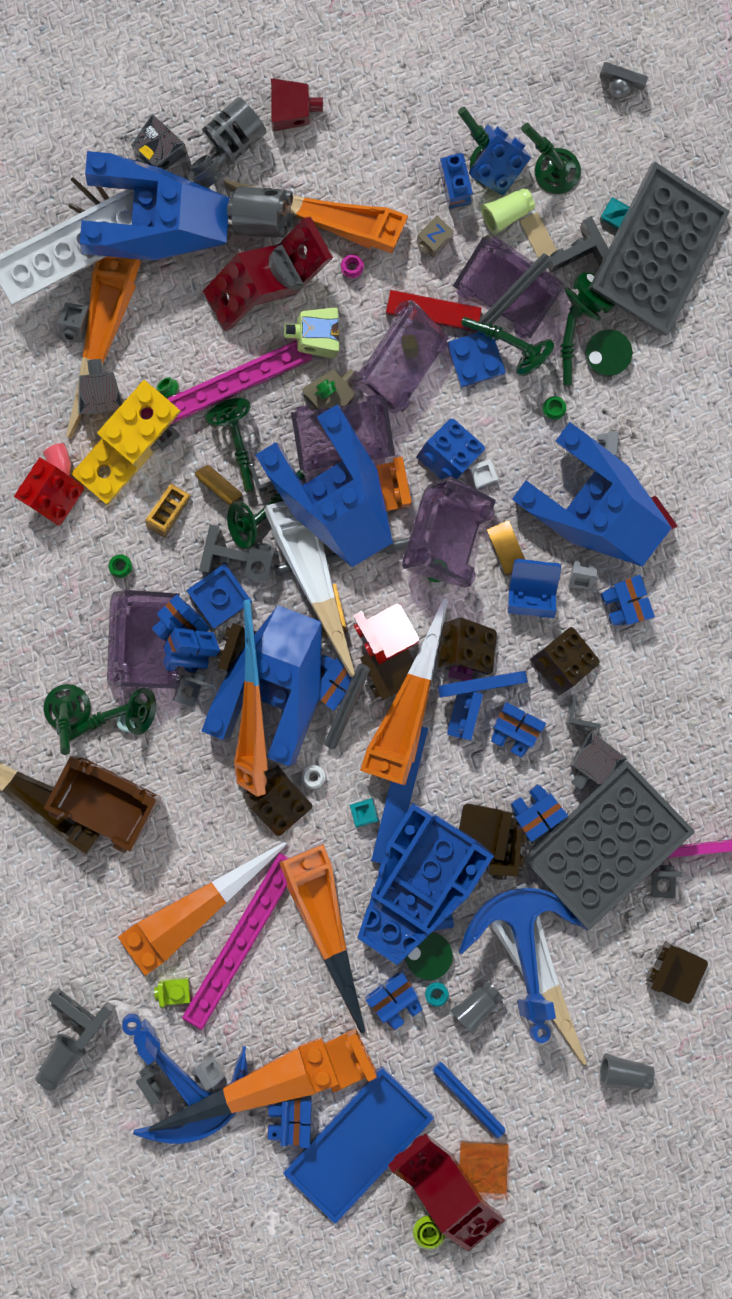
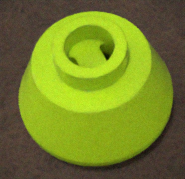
(430, 1237)

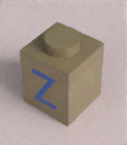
(434, 237)

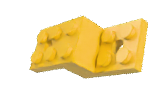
(126, 442)

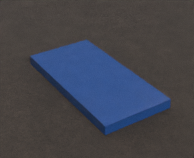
(358, 1145)

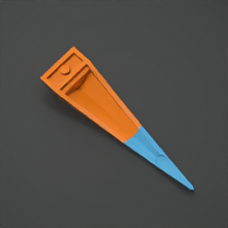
(251, 746)

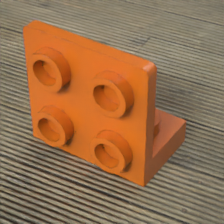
(394, 484)
(350, 1059)

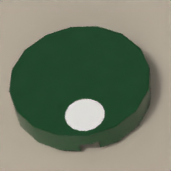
(589, 297)
(608, 353)
(430, 958)

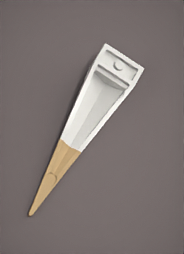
(309, 564)
(547, 978)

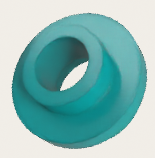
(436, 1001)

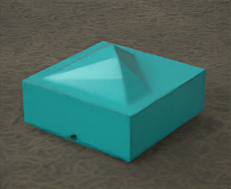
(614, 213)
(364, 813)

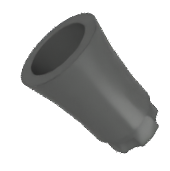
(477, 1006)
(59, 1062)
(625, 1073)

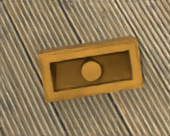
(218, 484)

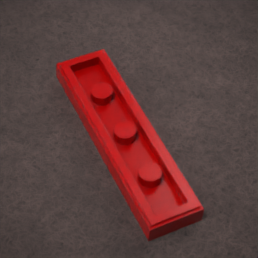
(440, 311)

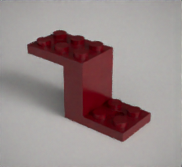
(251, 282)
(446, 1192)

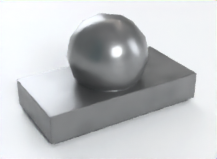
(622, 80)

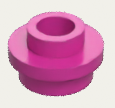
(352, 259)

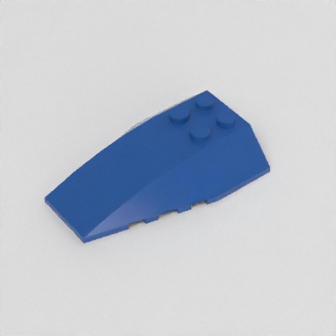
(420, 882)

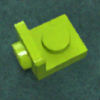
(172, 991)

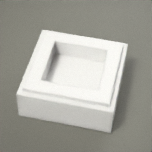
(483, 474)

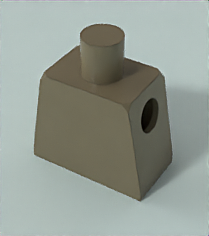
(342, 396)

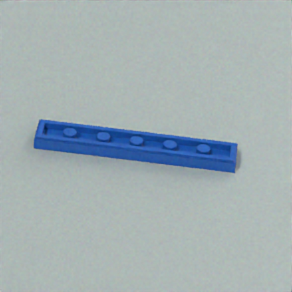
(397, 803)

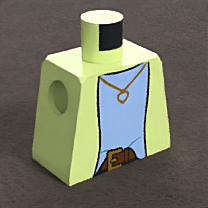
(316, 332)

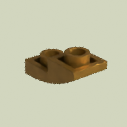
(505, 545)

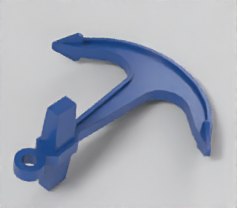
(519, 910)
(149, 1050)

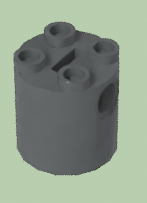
(261, 211)

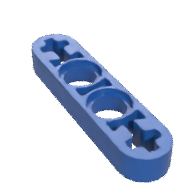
(482, 684)

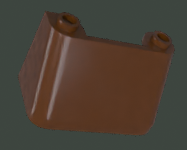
(102, 802)

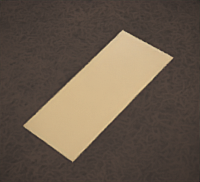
(538, 235)

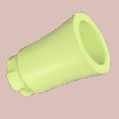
(507, 210)

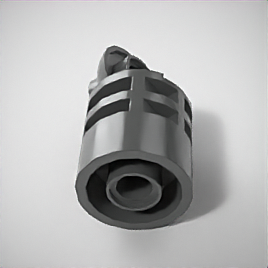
(230, 135)

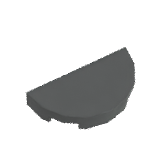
(283, 269)

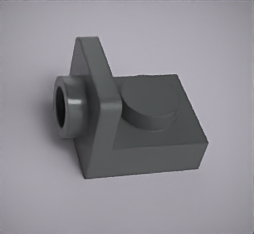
(72, 322)
(150, 1087)

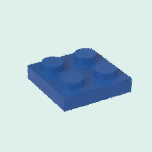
(475, 359)
(218, 596)

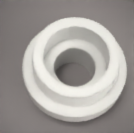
(321, 777)

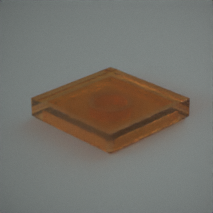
(485, 1165)

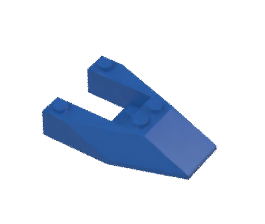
(167, 215)
(340, 504)
(610, 510)
(289, 679)

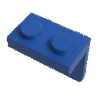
(500, 161)
(450, 450)
(533, 588)

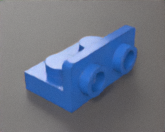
(464, 715)

